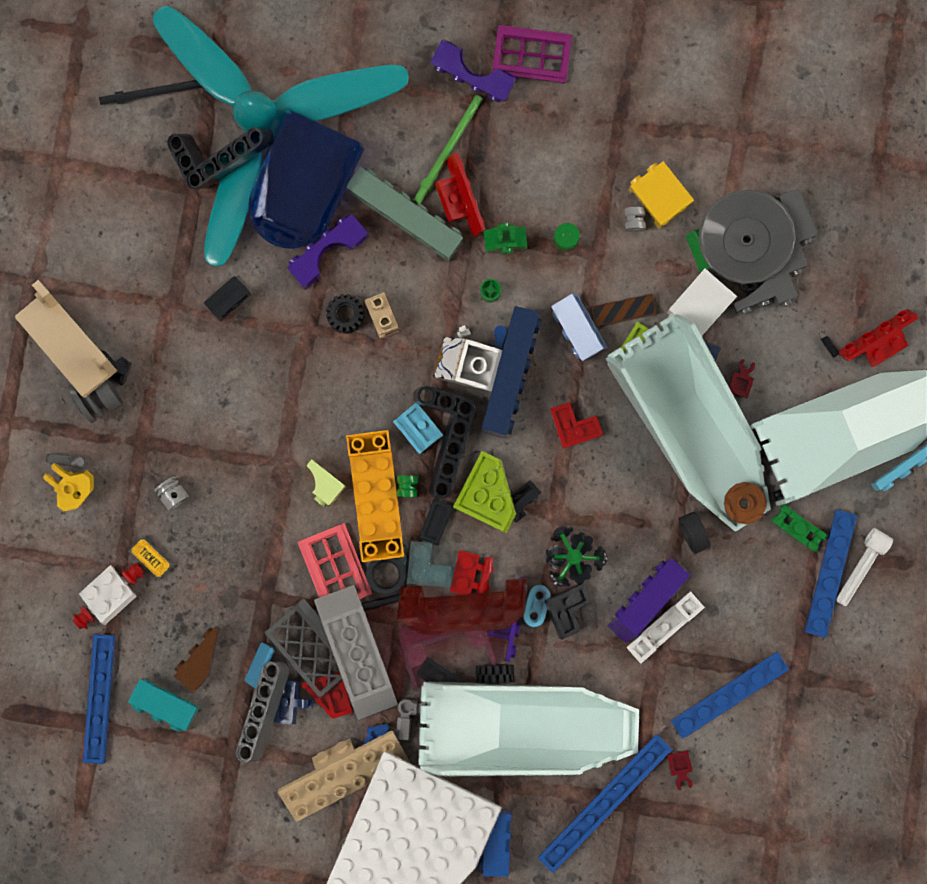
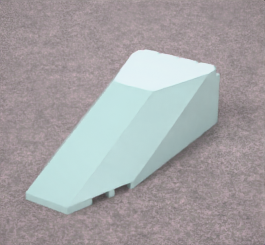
(690, 412)
(845, 431)
(521, 729)

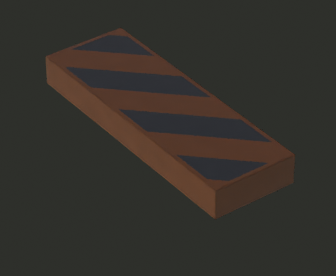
(623, 310)

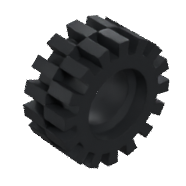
(338, 302)
(495, 674)

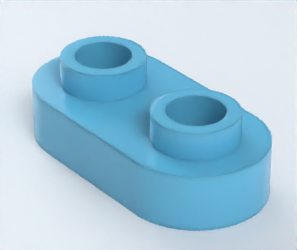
(536, 605)

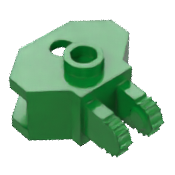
(505, 239)

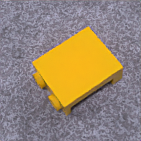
(661, 193)

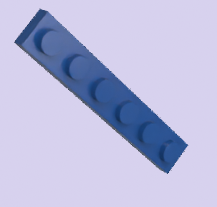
(830, 573)
(729, 695)

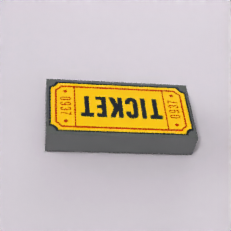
(151, 558)

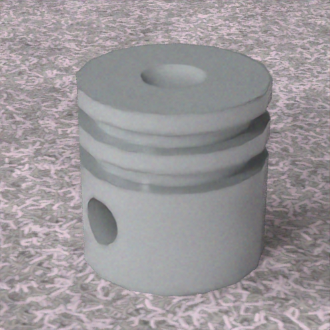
(171, 488)

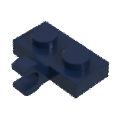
(289, 703)

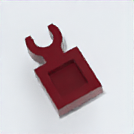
(741, 382)
(680, 765)

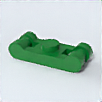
(798, 528)

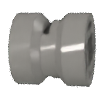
(635, 219)

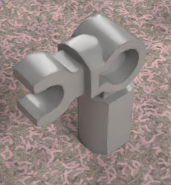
(406, 708)

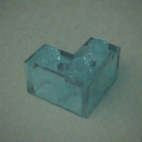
(422, 571)

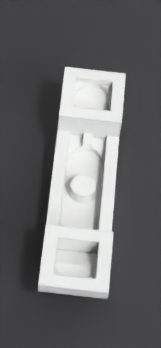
(665, 627)

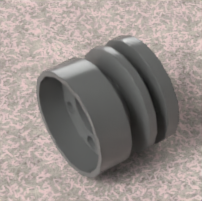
(104, 395)

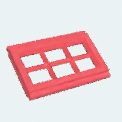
(347, 550)

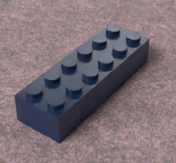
(509, 375)

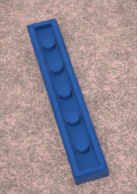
(99, 698)

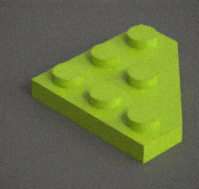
(487, 494)

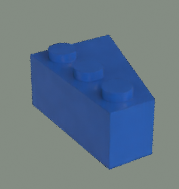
(496, 851)

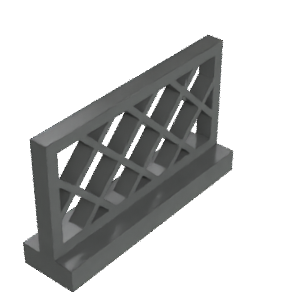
(316, 625)

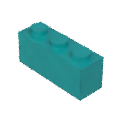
(163, 705)

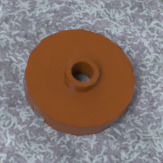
(756, 503)

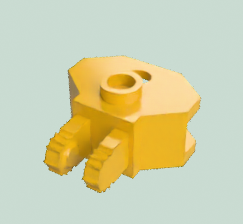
(67, 488)

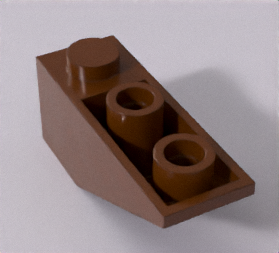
(199, 664)

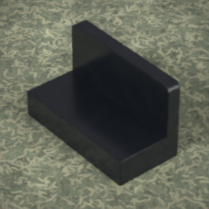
(227, 298)

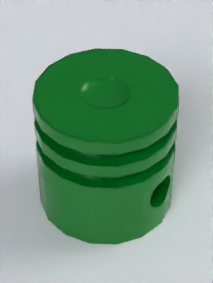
(566, 237)

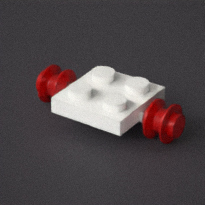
(107, 595)

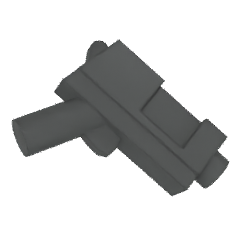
(65, 460)

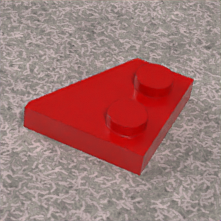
(335, 700)

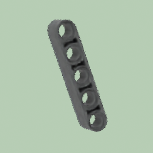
(270, 704)

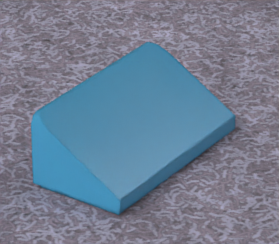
(264, 654)

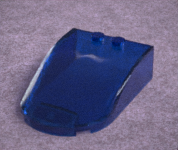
(301, 181)

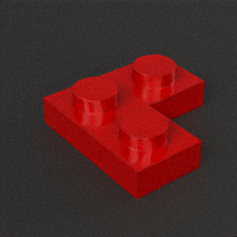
(574, 432)

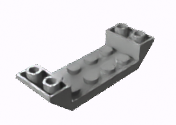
(355, 652)

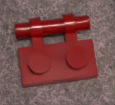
(465, 573)

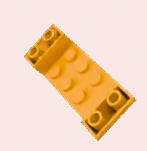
(375, 496)

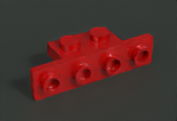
(458, 196)
(882, 341)

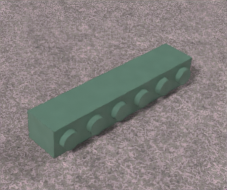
(405, 214)

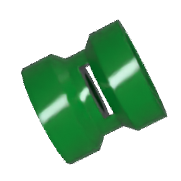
(490, 286)
(407, 486)

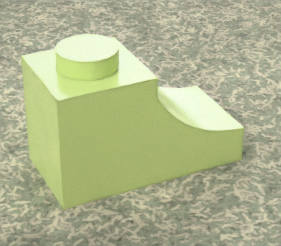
(326, 486)

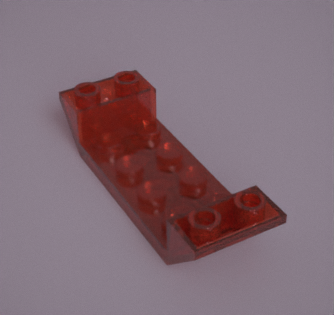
(464, 611)

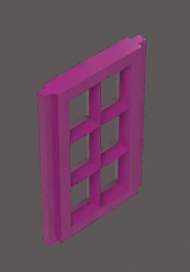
(537, 36)

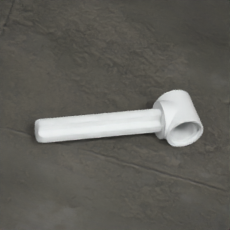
(876, 544)

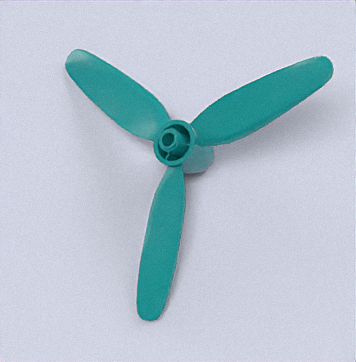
(221, 77)

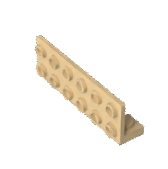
(65, 342)

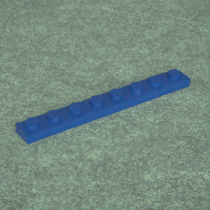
(604, 803)

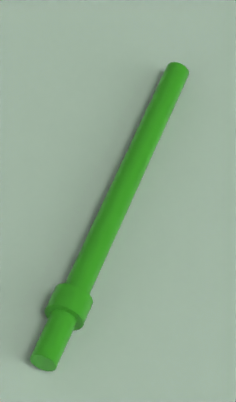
(427, 183)

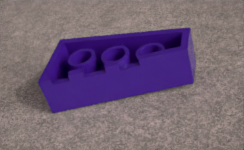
(648, 600)

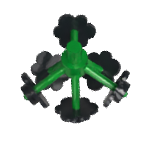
(580, 545)

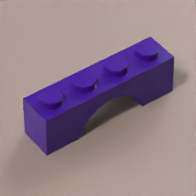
(450, 59)
(347, 234)

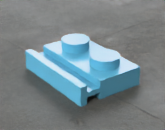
(418, 428)

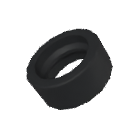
(694, 532)
(386, 590)

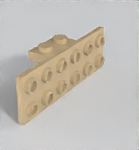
(337, 774)

